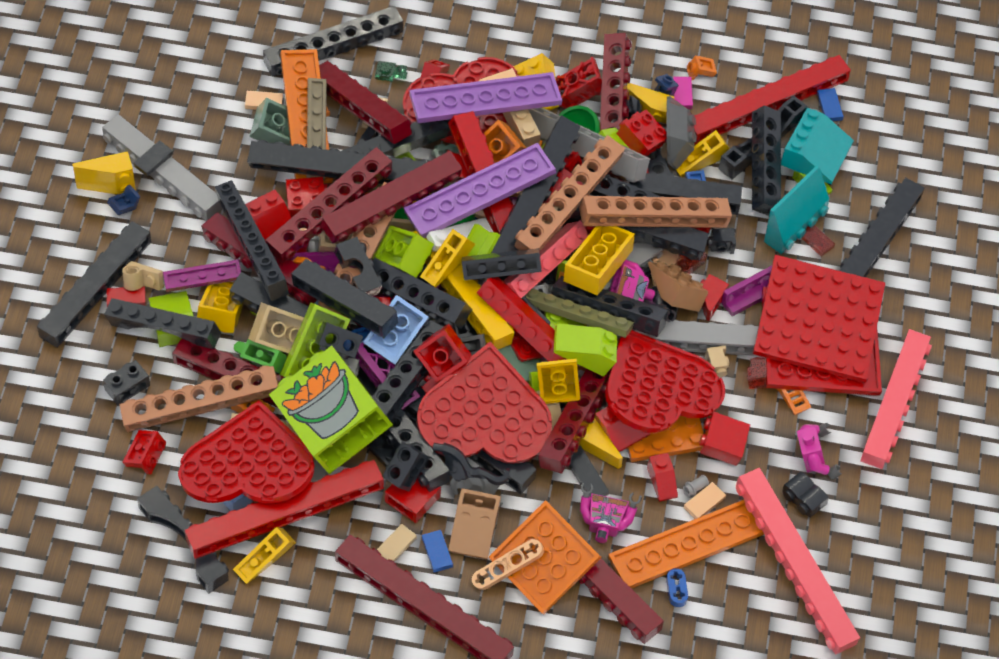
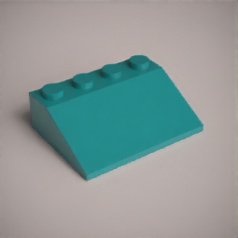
(818, 143)
(797, 211)

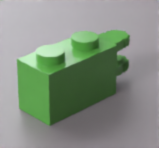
(261, 355)

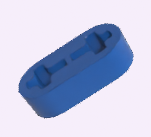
(673, 588)

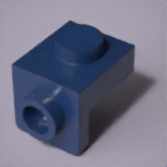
(666, 85)
(125, 201)

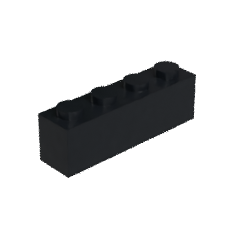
(501, 264)

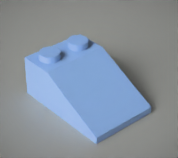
(399, 338)

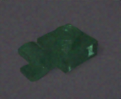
(388, 70)

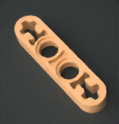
(506, 561)

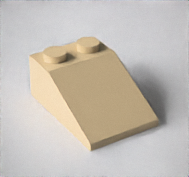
(275, 328)

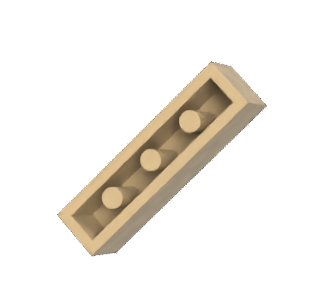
(523, 126)

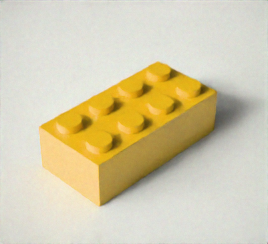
(598, 258)

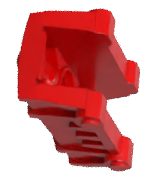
(575, 86)

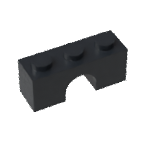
(354, 254)

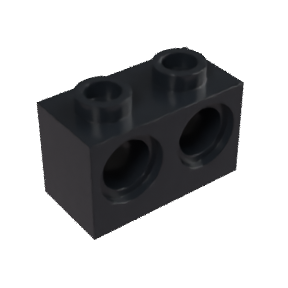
(339, 337)
(408, 469)

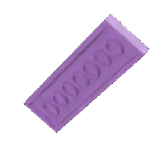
(485, 97)
(480, 190)

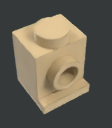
(718, 360)

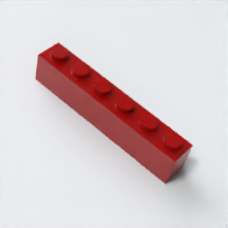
(520, 316)

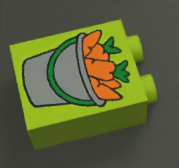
(330, 409)

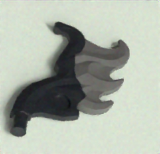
(465, 475)

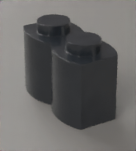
(805, 494)

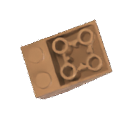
(677, 286)
(474, 523)

